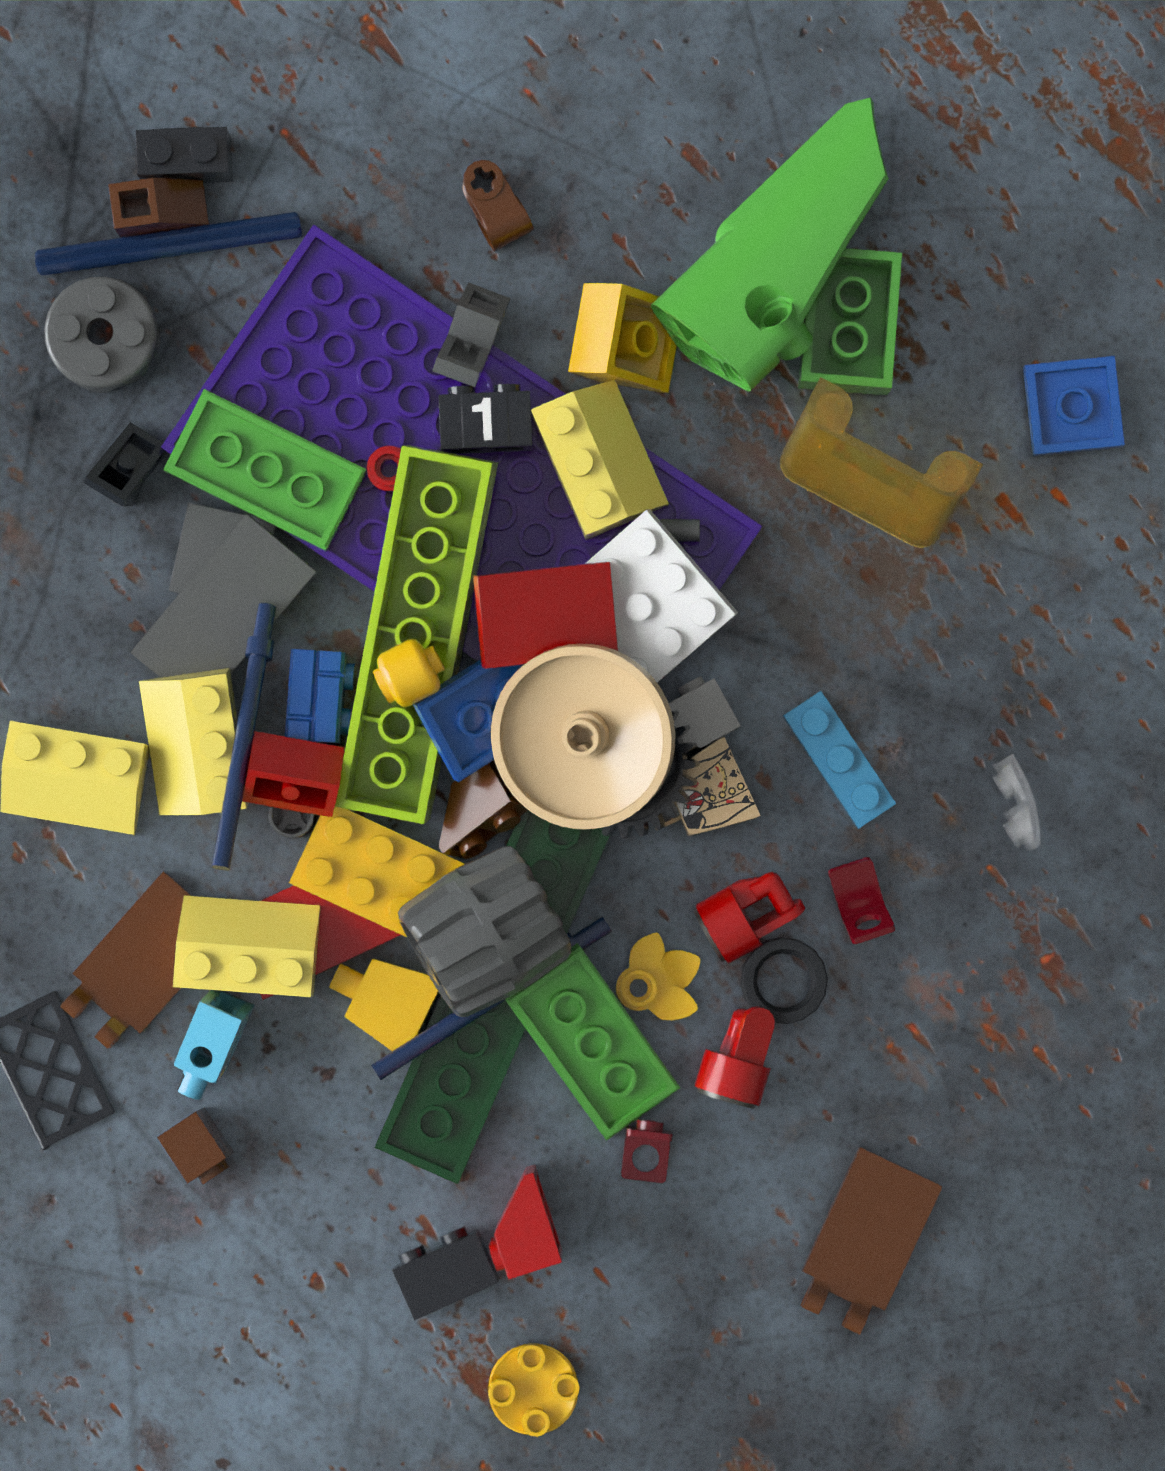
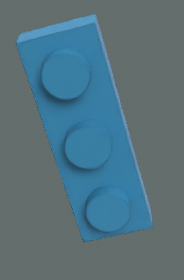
(839, 759)

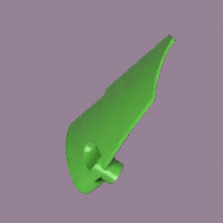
(775, 252)

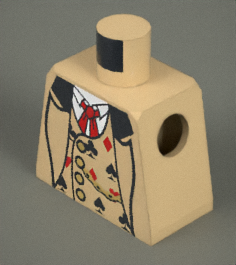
(719, 796)

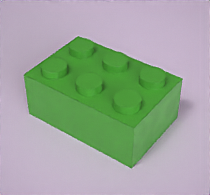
(855, 324)

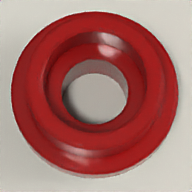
(374, 465)

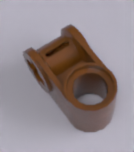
(498, 211)

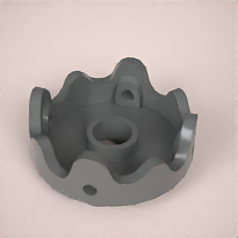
(120, 360)

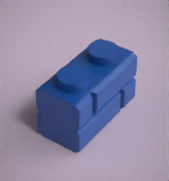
(317, 696)

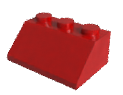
(526, 1232)

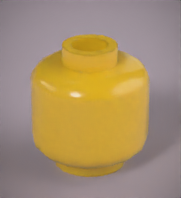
(408, 672)

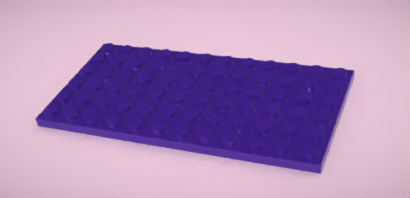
(350, 368)

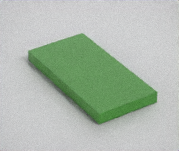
(265, 470)
(593, 1044)

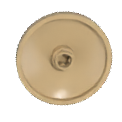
(583, 736)

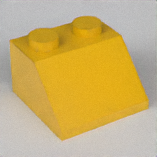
(621, 339)

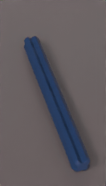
(168, 243)

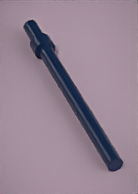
(259, 652)
(453, 1023)

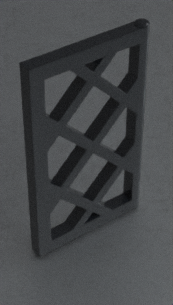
(86, 1076)

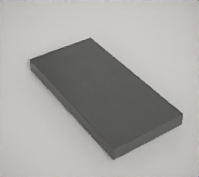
(219, 606)

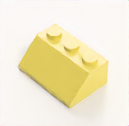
(598, 458)
(190, 739)
(73, 777)
(247, 946)

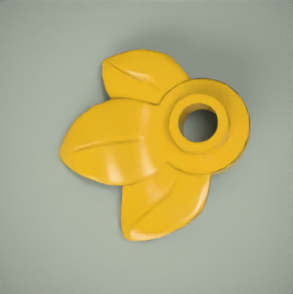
(665, 979)

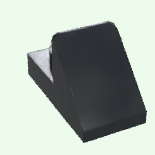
(126, 465)

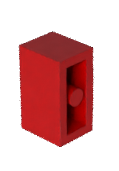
(293, 774)

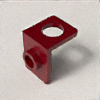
(860, 899)
(652, 1134)

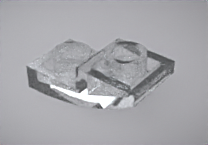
(1023, 817)

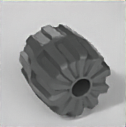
(485, 931)

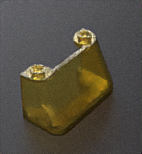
(867, 480)

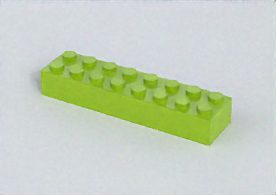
(422, 595)

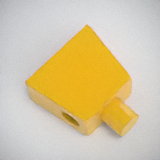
(387, 1000)

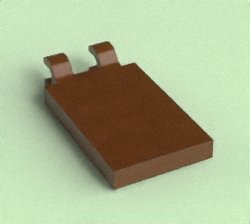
(133, 964)
(868, 1236)

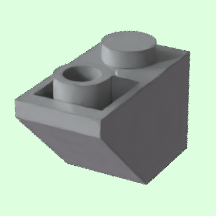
(705, 711)

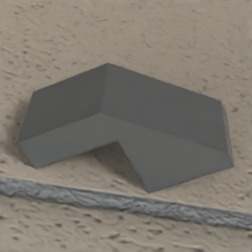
(471, 334)

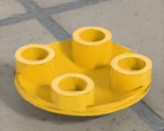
(533, 1389)

